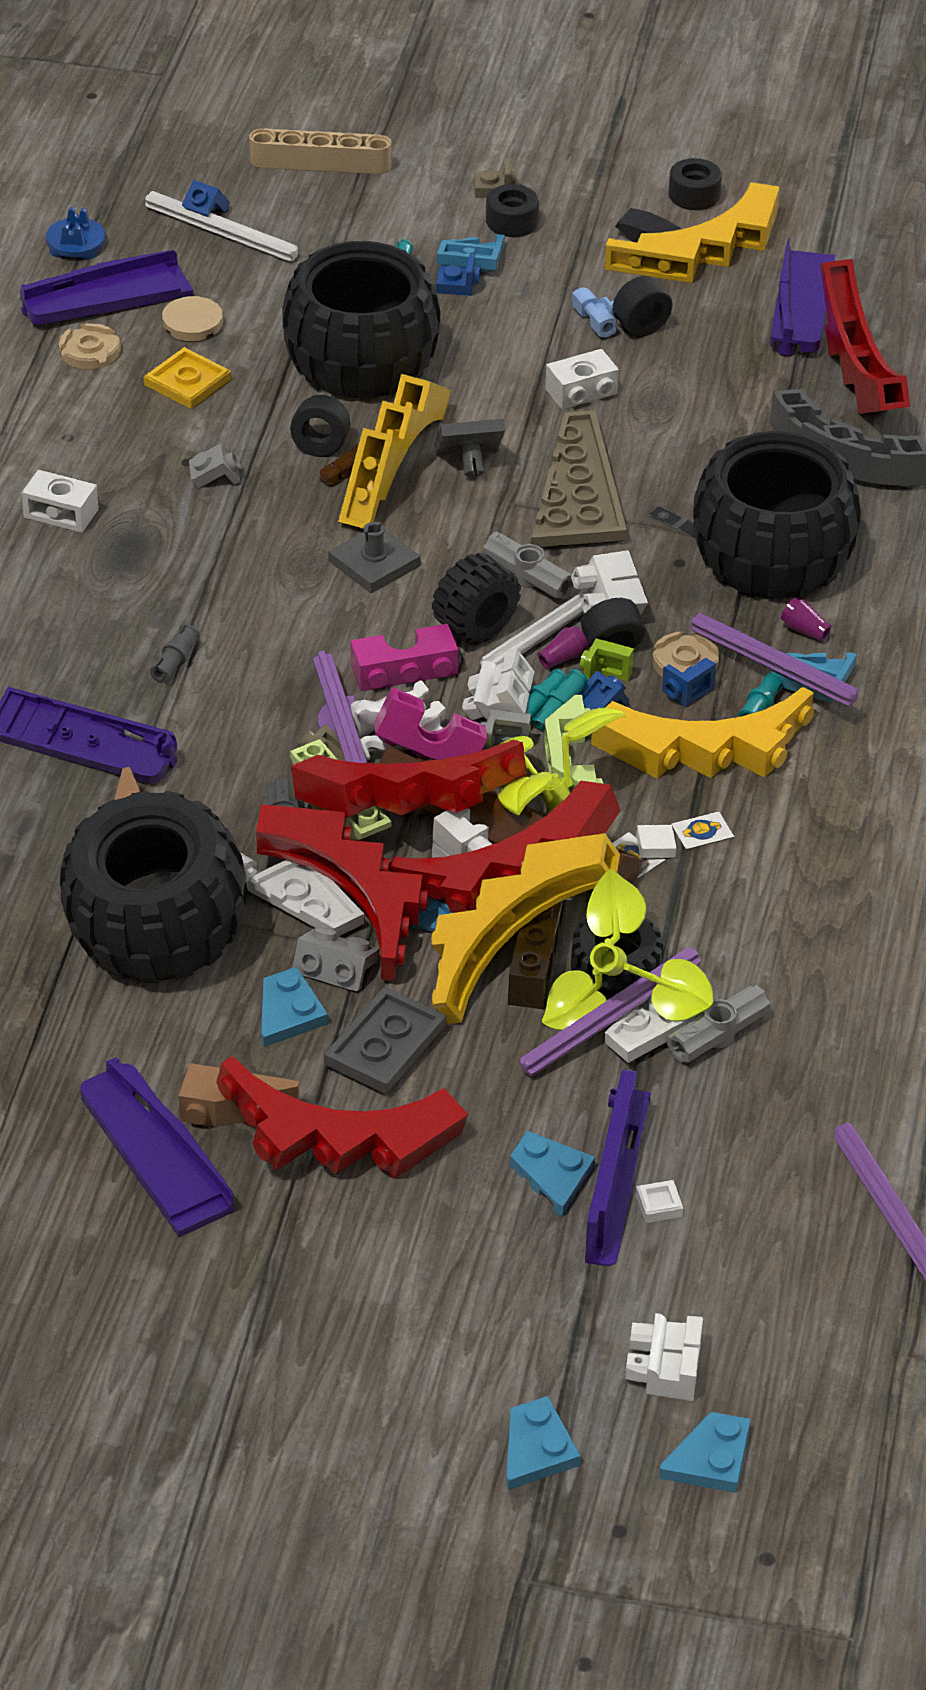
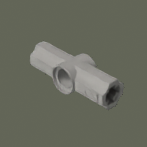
(529, 565)
(718, 1024)

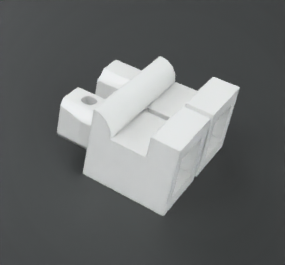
(607, 578)
(500, 686)
(456, 835)
(672, 1358)

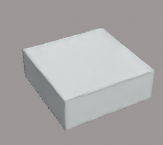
(656, 841)
(659, 1201)

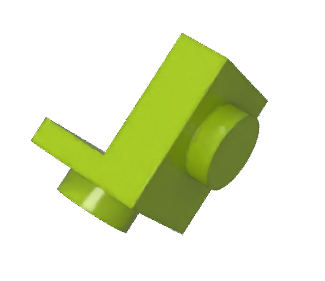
(608, 659)

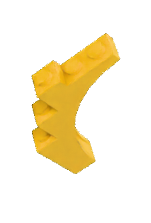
(706, 746)
(505, 905)

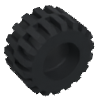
(476, 598)
(641, 948)

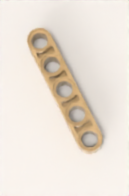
(320, 151)

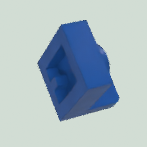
(204, 199)
(457, 279)
(691, 684)
(602, 691)

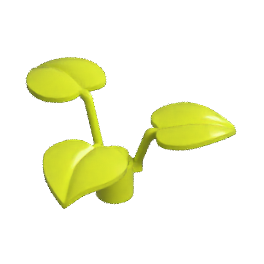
(553, 788)
(613, 909)

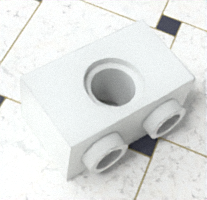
(581, 379)
(60, 501)

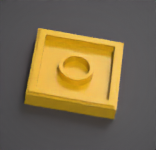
(187, 378)

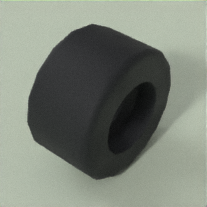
(695, 184)
(512, 210)
(642, 306)
(311, 441)
(614, 621)

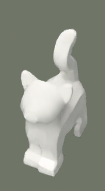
(366, 711)

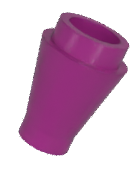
(804, 619)
(564, 647)

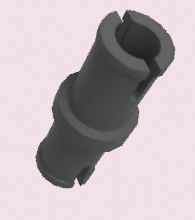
(174, 653)

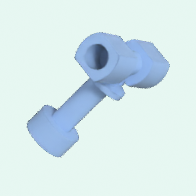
(599, 311)

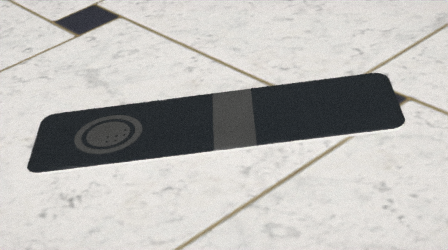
(673, 520)

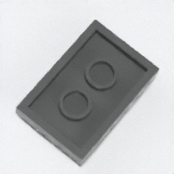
(385, 1040)

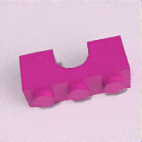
(382, 666)
(400, 725)

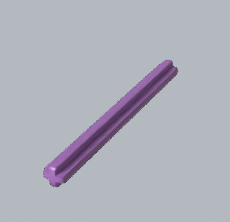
(775, 659)
(339, 708)
(596, 1020)
(883, 1194)

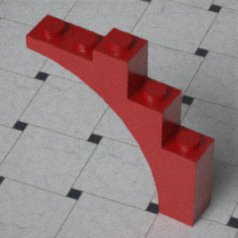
(850, 338)
(403, 787)
(359, 867)
(459, 877)
(339, 1138)

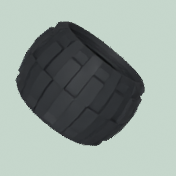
(360, 318)
(776, 514)
(161, 928)

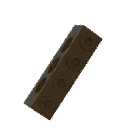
(535, 958)

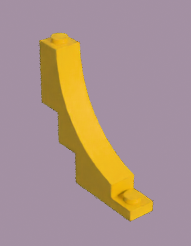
(679, 252)
(382, 450)

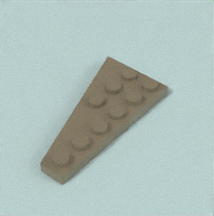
(579, 490)

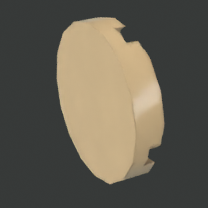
(192, 318)
(89, 347)
(683, 651)

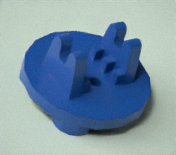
(75, 236)

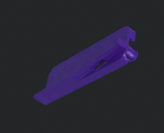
(106, 288)
(800, 301)
(85, 736)
(157, 1149)
(616, 1171)

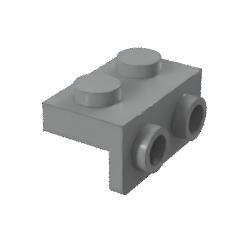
(334, 958)

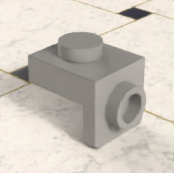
(213, 464)
(505, 725)

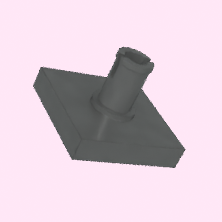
(470, 440)
(374, 558)

